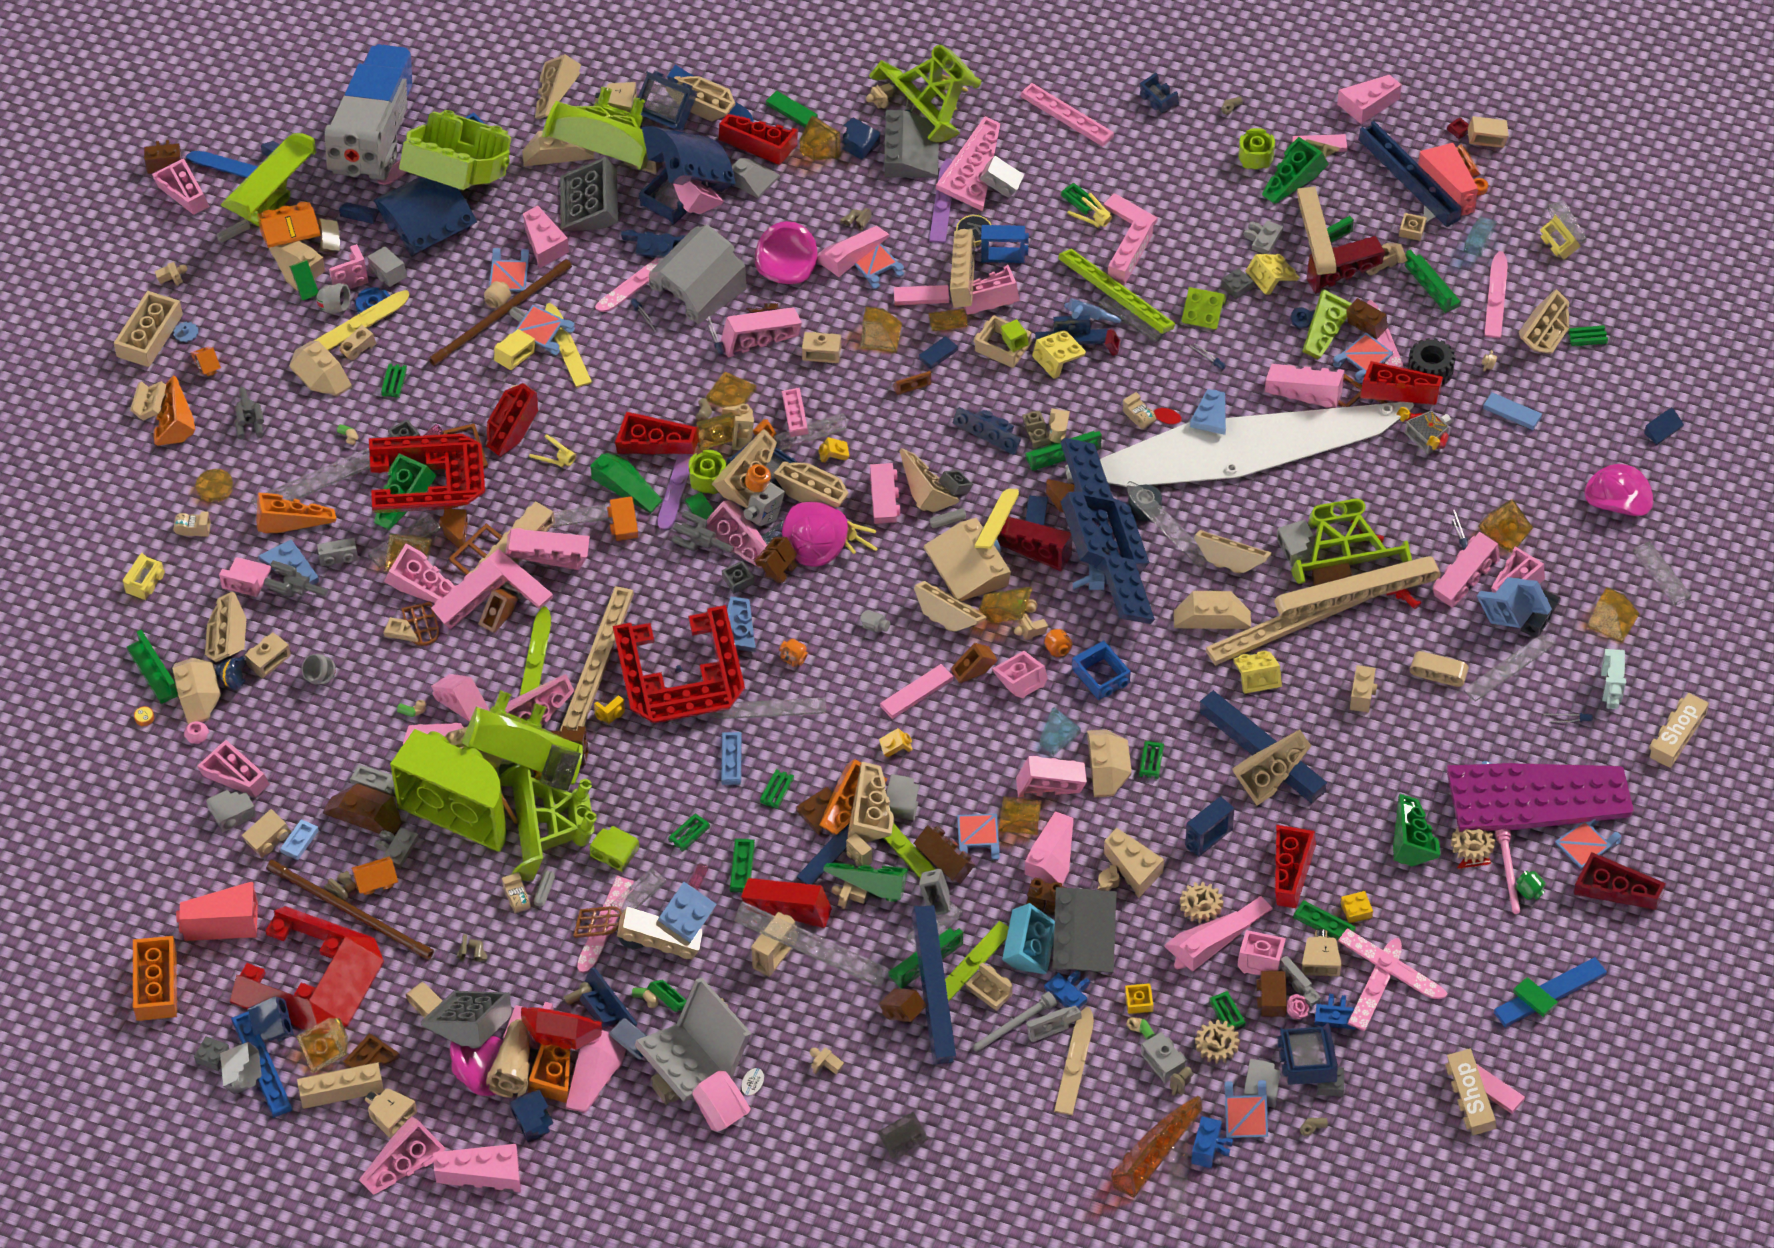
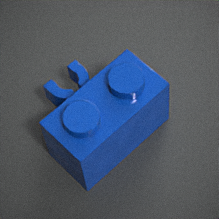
(1209, 1142)

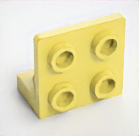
(1269, 270)
(1258, 671)

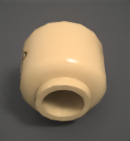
(497, 294)

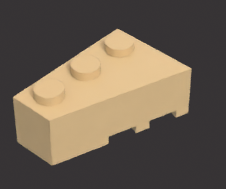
(1133, 860)

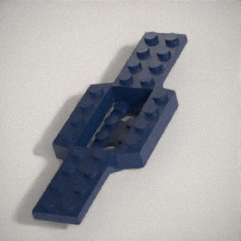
(1091, 502)

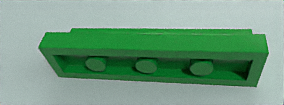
(1431, 282)
(1054, 453)
(152, 669)
(909, 969)

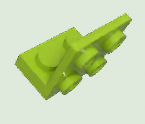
(1203, 308)

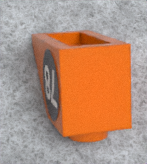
(206, 360)

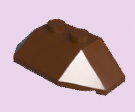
(365, 809)

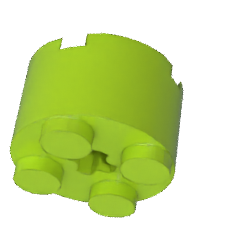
(1256, 149)
(705, 469)

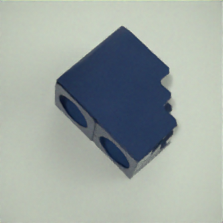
(860, 138)
(271, 1019)
(531, 1115)

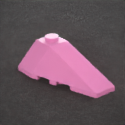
(417, 577)
(1052, 850)
(404, 1153)

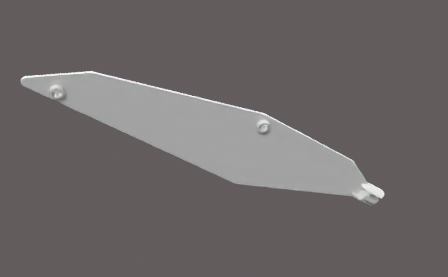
(1248, 446)

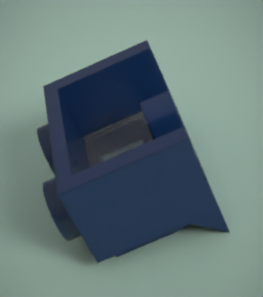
(1158, 94)

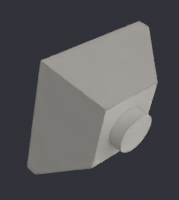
(753, 177)

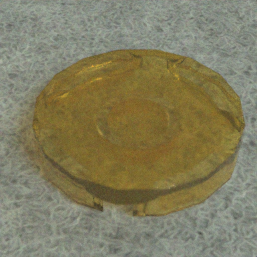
(214, 485)

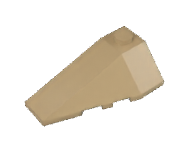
(556, 79)
(293, 253)
(731, 480)
(925, 485)
(1268, 768)
(871, 810)

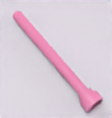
(1503, 837)

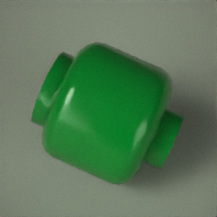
(1530, 885)

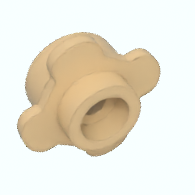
(1489, 361)

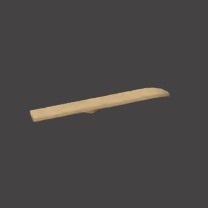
(1075, 1063)

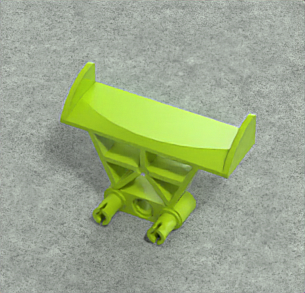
(941, 59)
(601, 128)
(268, 182)
(1351, 509)
(515, 737)
(577, 828)

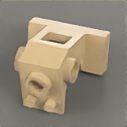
(743, 422)

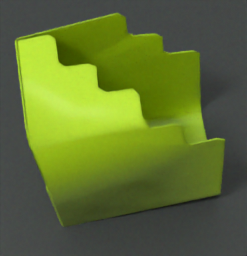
(614, 847)

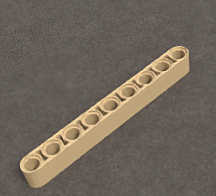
(1316, 230)
(1357, 587)

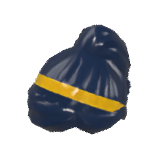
(231, 672)

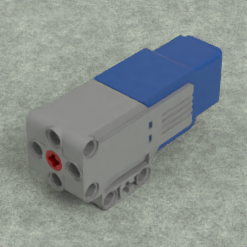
(369, 115)

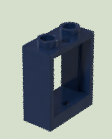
(1209, 826)

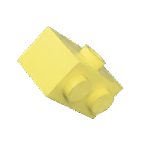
(514, 349)

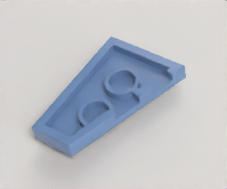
(1210, 413)
(289, 554)

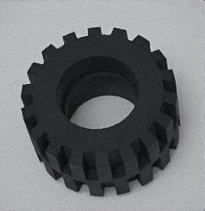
(1435, 352)

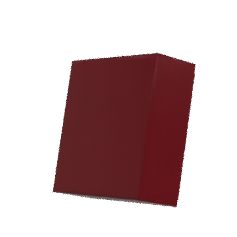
(1458, 128)
(1112, 342)

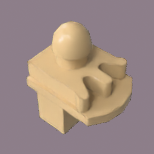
(880, 95)
(171, 272)
(1030, 629)
(850, 892)
(825, 1058)

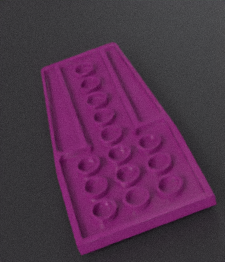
(1536, 795)

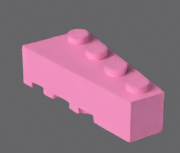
(1305, 384)
(1466, 569)

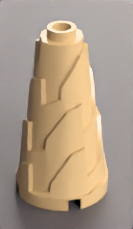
(511, 1065)

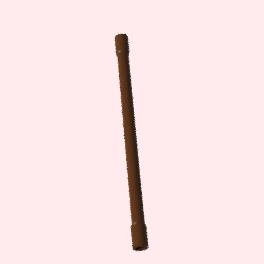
(443, 353)
(416, 946)

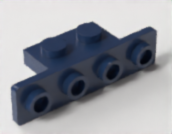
(650, 244)
(1077, 328)
(989, 428)
(603, 1002)

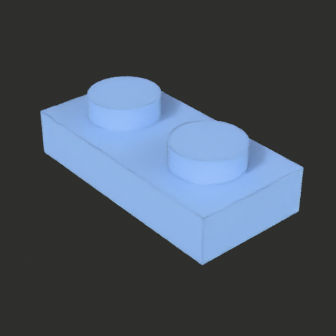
(299, 839)

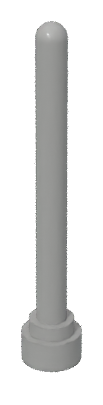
(1046, 1002)

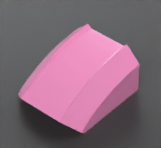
(1021, 674)
(1260, 953)
(720, 1101)

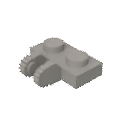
(1263, 237)
(400, 845)

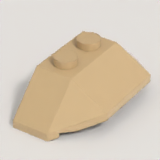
(711, 100)
(552, 150)
(1547, 324)
(319, 369)
(810, 484)
(1229, 553)
(945, 609)
(1212, 611)
(225, 628)
(196, 688)
(1108, 762)

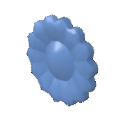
(185, 332)

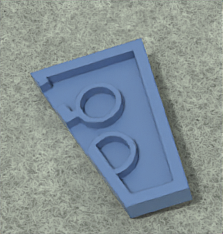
(741, 624)

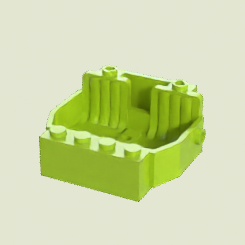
(456, 151)

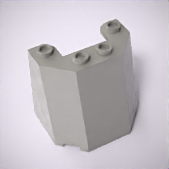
(701, 273)

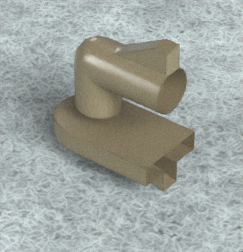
(862, 218)
(338, 890)
(477, 945)
(1178, 1081)

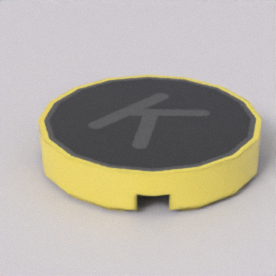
(975, 223)

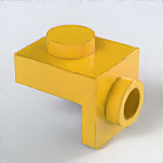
(833, 448)
(610, 712)
(895, 742)

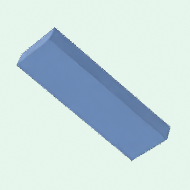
(1512, 411)
(731, 758)

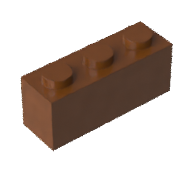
(944, 853)

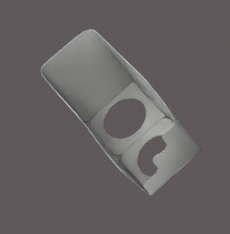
(1295, 542)
(902, 797)
(231, 809)
(240, 1067)
(1262, 1070)

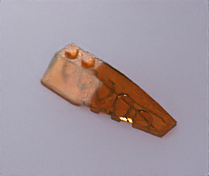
(1153, 1148)

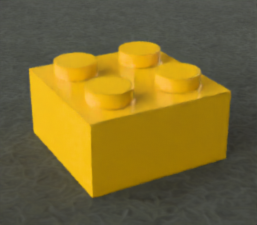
(1356, 907)
(1139, 998)

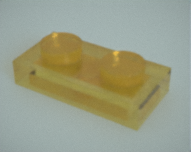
(948, 319)

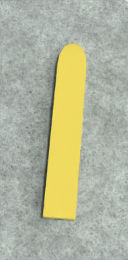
(365, 318)
(570, 353)
(997, 519)

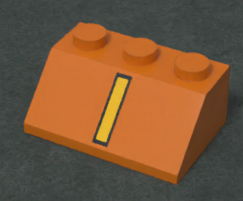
(288, 224)

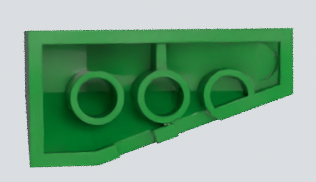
(1298, 167)
(404, 478)
(623, 479)
(1412, 835)
(884, 882)

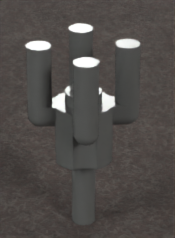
(247, 413)
(699, 535)
(292, 582)

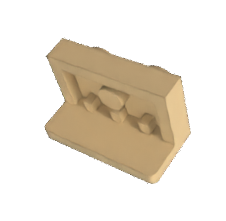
(148, 400)
(990, 986)

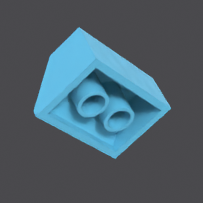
(1029, 940)

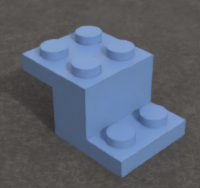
(1514, 602)
(687, 912)

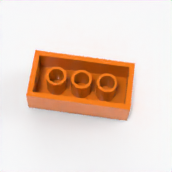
(154, 978)

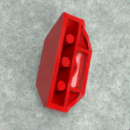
(511, 418)
(560, 1028)

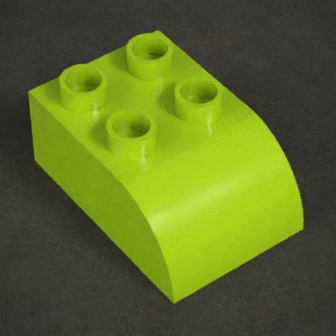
(450, 788)

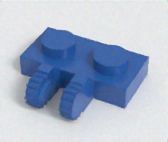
(1065, 991)
(1334, 1015)

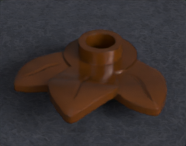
(767, 307)

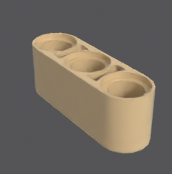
(1439, 668)
(423, 999)

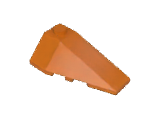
(175, 416)
(282, 515)
(841, 802)

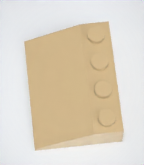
(962, 566)

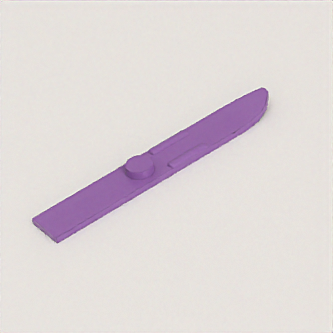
(941, 211)
(674, 491)

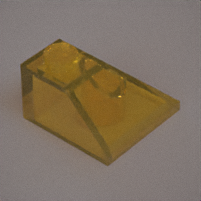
(820, 141)
(880, 330)
(1506, 525)
(397, 542)
(1005, 604)
(1613, 615)
(1020, 815)
(324, 1044)

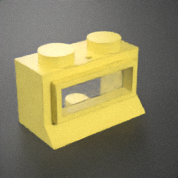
(1559, 237)
(143, 577)

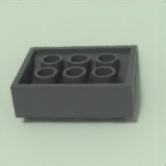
(908, 147)
(589, 197)
(1084, 930)
(469, 1016)

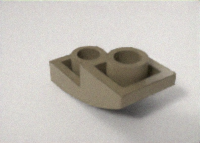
(329, 236)
(1036, 429)

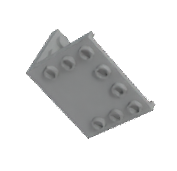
(699, 1045)

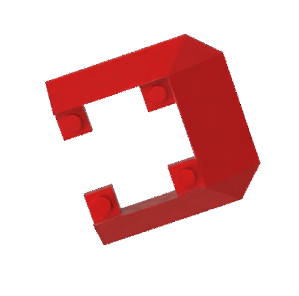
(453, 452)
(721, 679)
(343, 985)

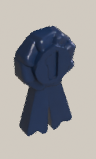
(1301, 317)

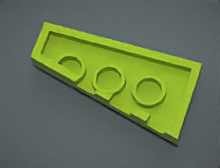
(1326, 323)

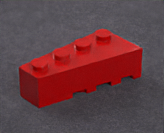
(758, 138)
(1400, 384)
(654, 436)
(1293, 859)
(800, 901)

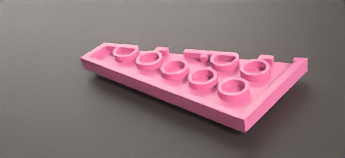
(964, 173)

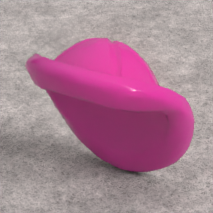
(786, 253)
(1620, 490)
(815, 532)
(473, 1064)

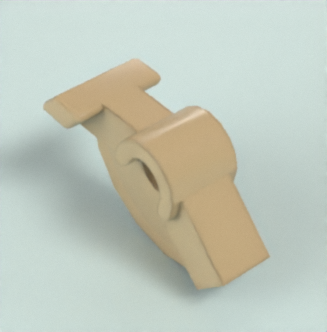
(1108, 878)

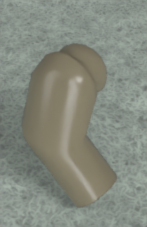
(1229, 104)
(705, 411)
(575, 996)
(1312, 1124)

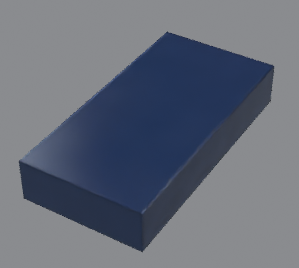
(938, 352)
(1036, 509)

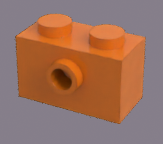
(623, 518)
(375, 875)

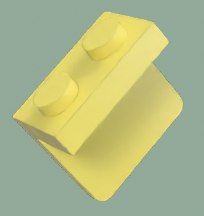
(1056, 350)

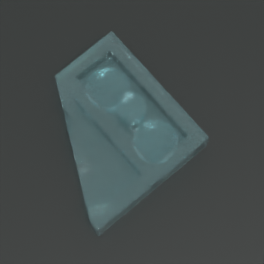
(1058, 732)

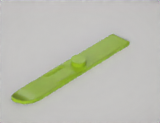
(536, 651)
(908, 852)
(978, 955)

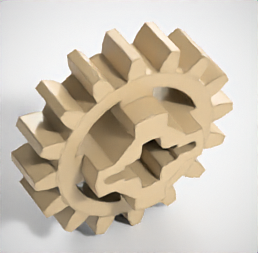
(1472, 844)
(1201, 902)
(1212, 1048)

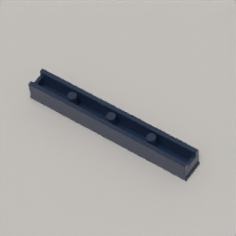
(1410, 174)
(1254, 740)
(933, 984)

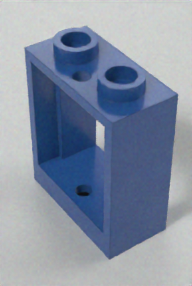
(1004, 233)
(1094, 655)

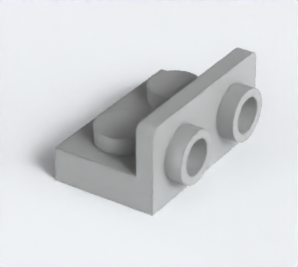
(337, 552)

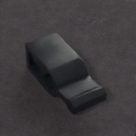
(1537, 622)

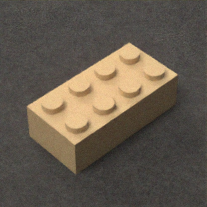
(148, 328)

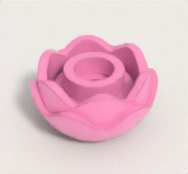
(196, 732)
(1297, 1007)

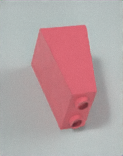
(1451, 173)
(220, 914)

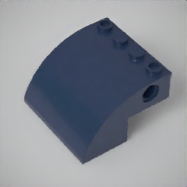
(689, 157)
(425, 213)

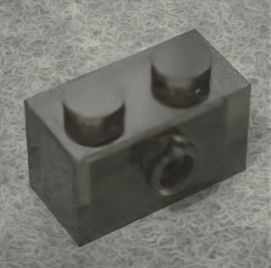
(560, 767)
(902, 1135)

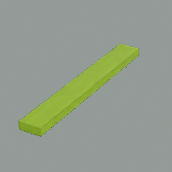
(1116, 291)

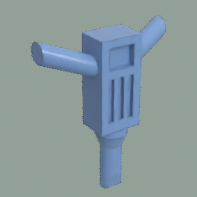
(1082, 308)
(1095, 579)

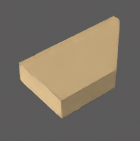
(1400, 255)
(399, 629)

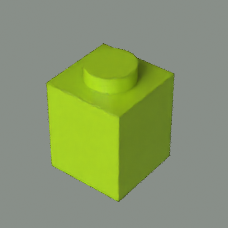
(1014, 335)

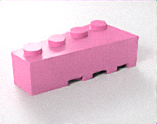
(759, 329)
(548, 547)
(479, 1167)

